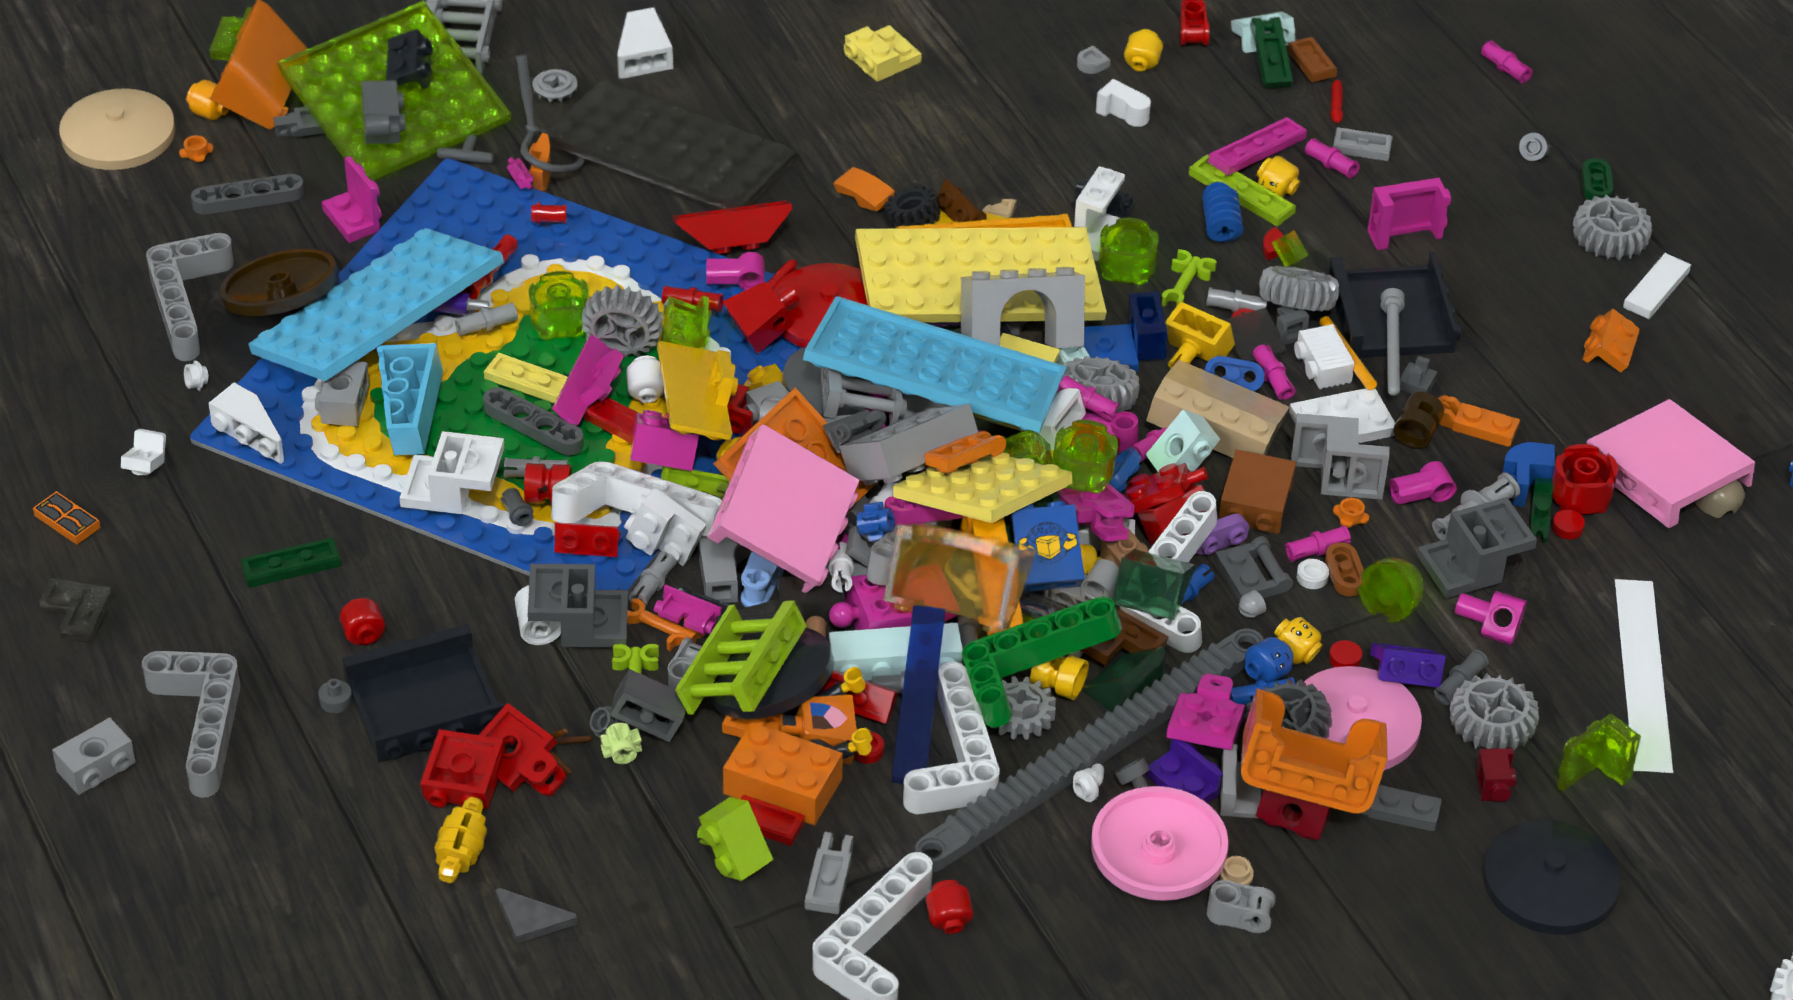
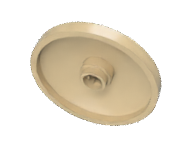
(117, 129)

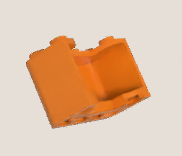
(1310, 765)

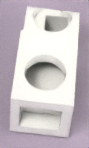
(1123, 103)

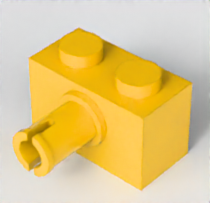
(1197, 334)

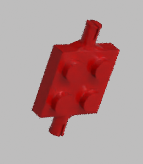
(1163, 486)

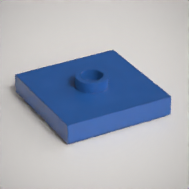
(1111, 342)

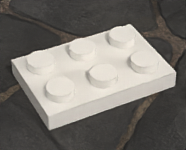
(1364, 404)

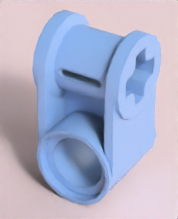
(759, 580)

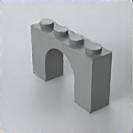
(1061, 293)
(719, 566)

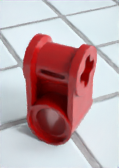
(1193, 23)

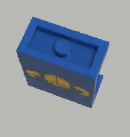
(1057, 545)

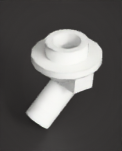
(1087, 782)

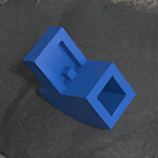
(1527, 462)

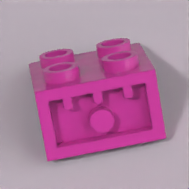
(357, 210)

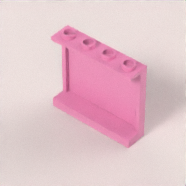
(1671, 460)
(786, 505)

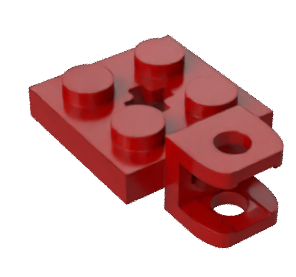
(531, 757)

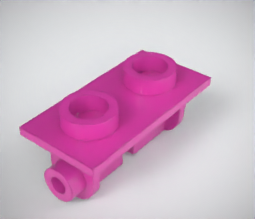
(677, 605)

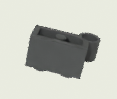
(381, 112)

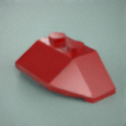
(735, 225)

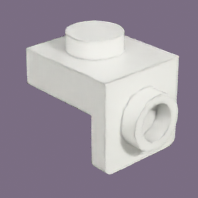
(146, 454)

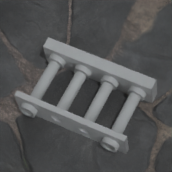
(486, 20)
(834, 395)

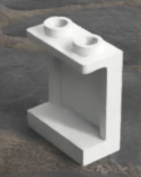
(1093, 202)

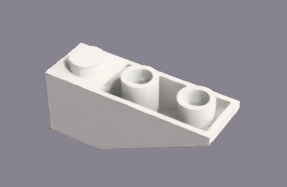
(244, 418)

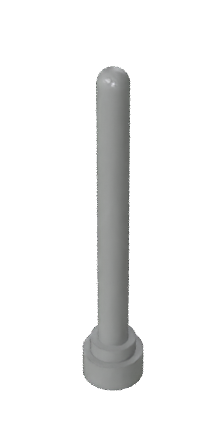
(1393, 303)

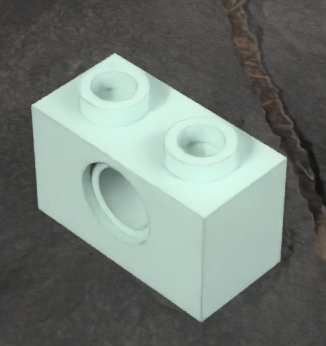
(1185, 440)

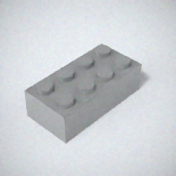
(904, 443)

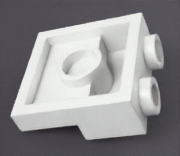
(664, 526)

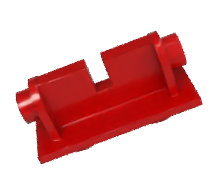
(586, 539)

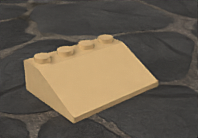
(1235, 413)

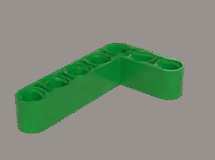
(1031, 645)

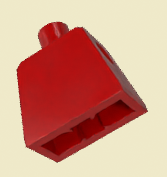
(761, 313)

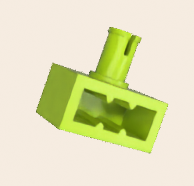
(734, 838)

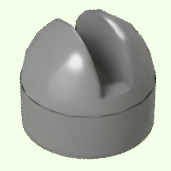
(1252, 604)

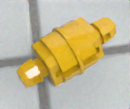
(460, 840)

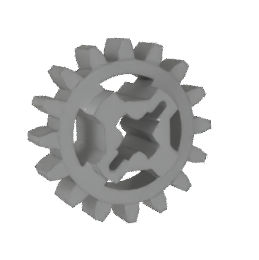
(1030, 708)

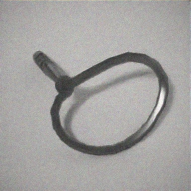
(526, 93)

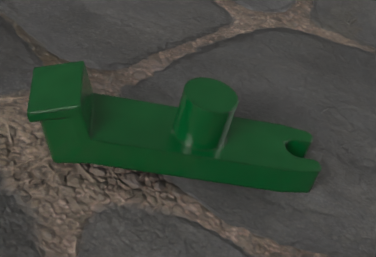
(1541, 508)

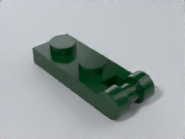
(1271, 52)

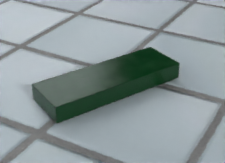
(290, 562)

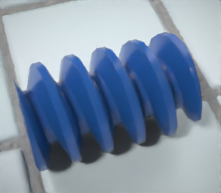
(1222, 212)

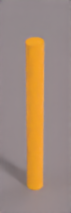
(1359, 368)

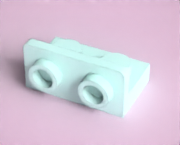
(1242, 28)

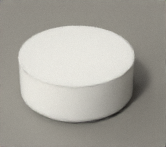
(1312, 574)

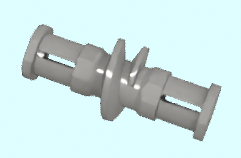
(1473, 498)

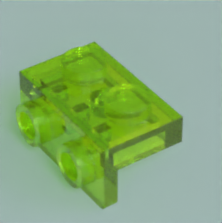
(686, 323)

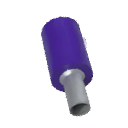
(461, 304)

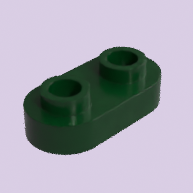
(1596, 178)

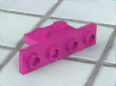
(588, 380)

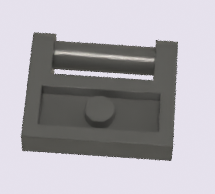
(1243, 573)

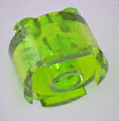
(1128, 251)
(558, 305)
(1087, 453)

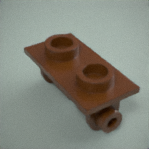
(957, 205)

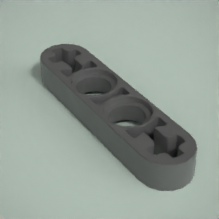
(289, 188)
(562, 437)

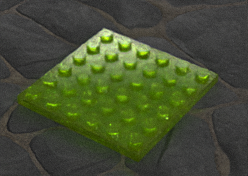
(439, 116)

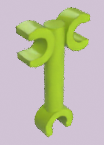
(1188, 267)
(635, 657)

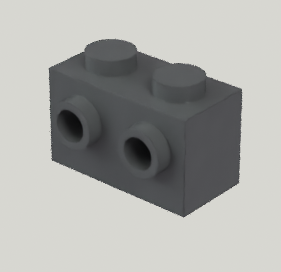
(648, 705)

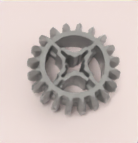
(1612, 227)
(1299, 288)
(624, 315)
(1108, 377)
(1494, 712)

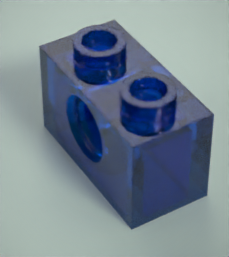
(1147, 325)

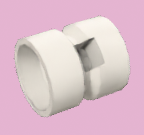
(534, 631)

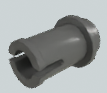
(519, 512)

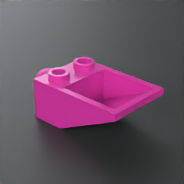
(868, 610)

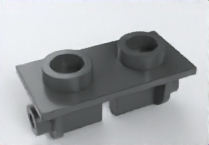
(854, 427)

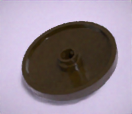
(279, 282)

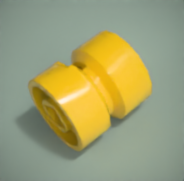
(1063, 674)

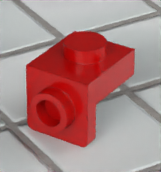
(740, 418)

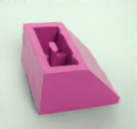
(659, 444)

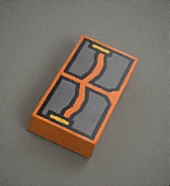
(66, 518)

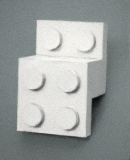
(458, 465)

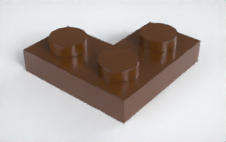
(1133, 637)

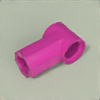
(745, 271)
(1122, 425)
(1430, 482)

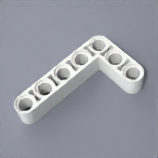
(621, 488)
(1183, 548)
(977, 768)
(841, 948)

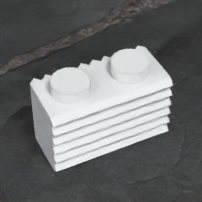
(1324, 356)

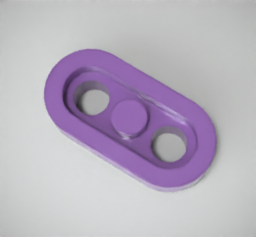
(1227, 532)

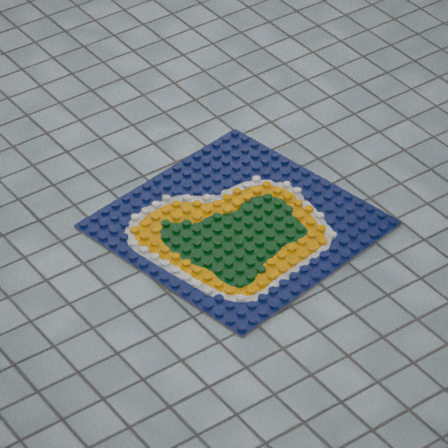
(359, 461)

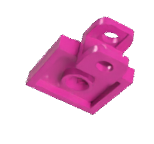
(1101, 510)
(1207, 716)

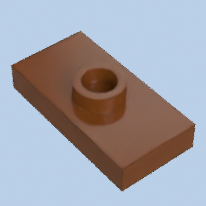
(1312, 59)

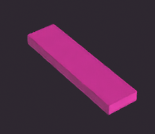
(1257, 146)

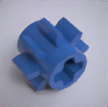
(875, 521)

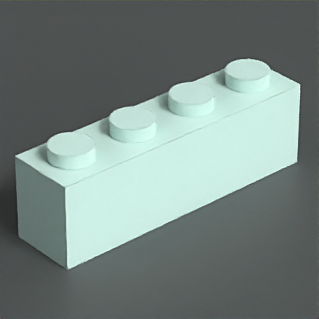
(886, 649)

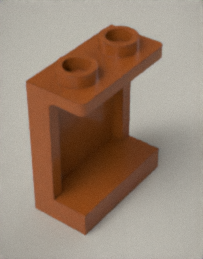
(1258, 489)

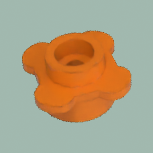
(196, 148)
(1351, 512)

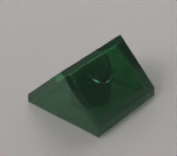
(1152, 583)
(1126, 677)

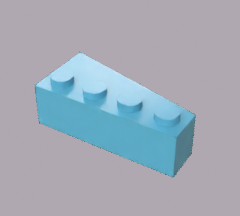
(410, 392)

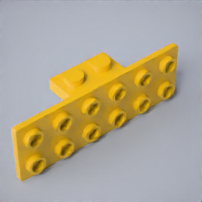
(697, 389)

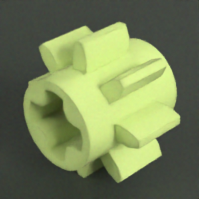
(621, 743)

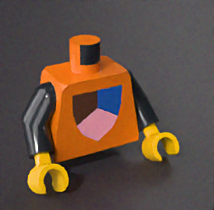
(830, 719)

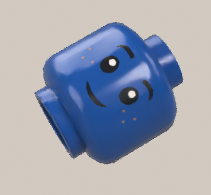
(1268, 659)

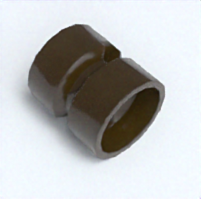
(1418, 420)

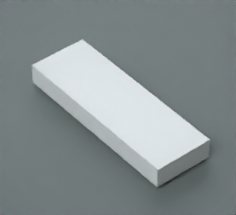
(1656, 286)

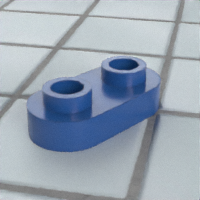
(1236, 371)
(1126, 465)

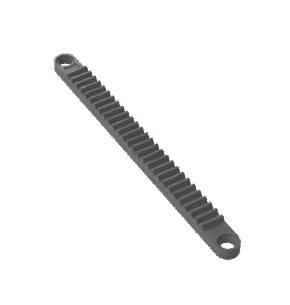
(1090, 747)

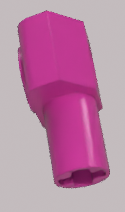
(1486, 613)

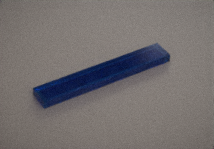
(918, 691)

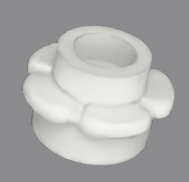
(195, 375)

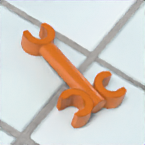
(676, 632)

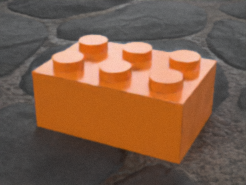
(783, 771)

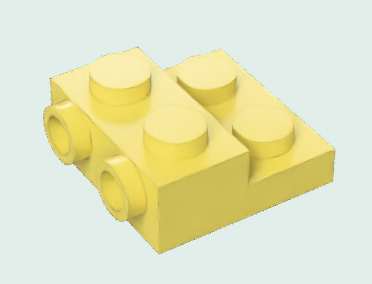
(881, 52)

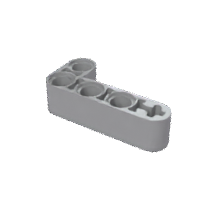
(1099, 582)

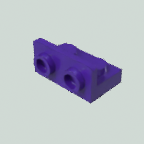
(1409, 664)
(1187, 771)

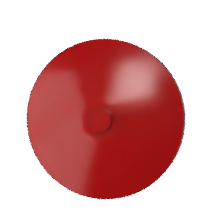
(816, 289)

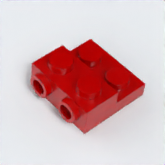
(461, 768)

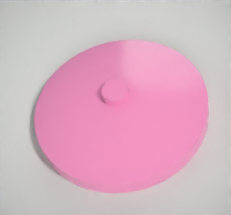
(1358, 695)
(1159, 843)

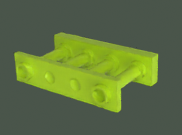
(756, 672)

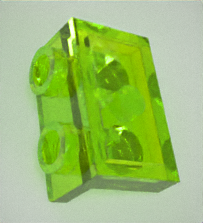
(226, 36)

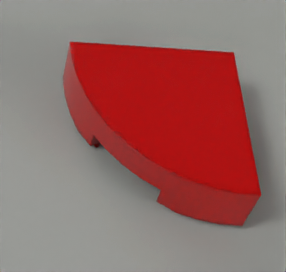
(1268, 249)

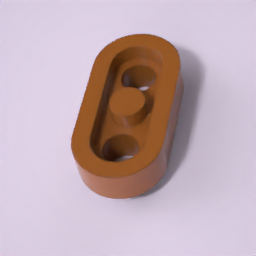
(1344, 568)

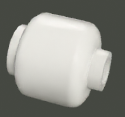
(645, 379)

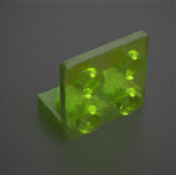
(1603, 745)

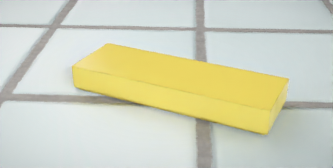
(525, 377)

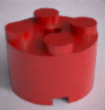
(1584, 479)

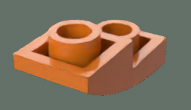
(541, 151)
(866, 188)

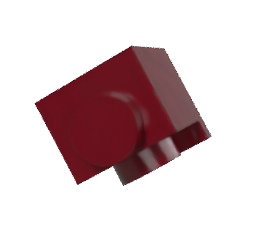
(1495, 774)

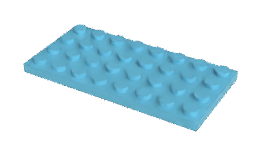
(375, 304)
(935, 363)

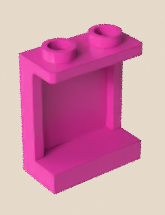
(1408, 209)

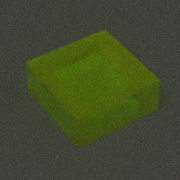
(1290, 248)

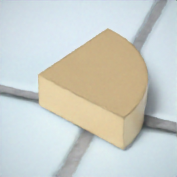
(1003, 209)

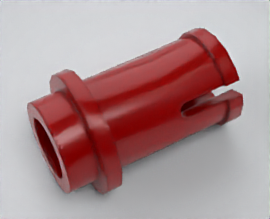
(548, 213)

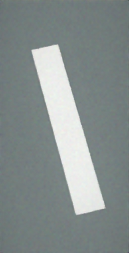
(1643, 674)

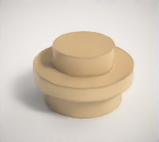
(1237, 870)

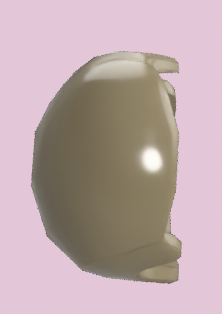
(1722, 500)

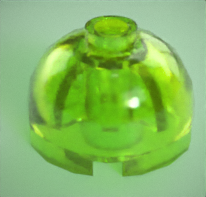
(1391, 588)

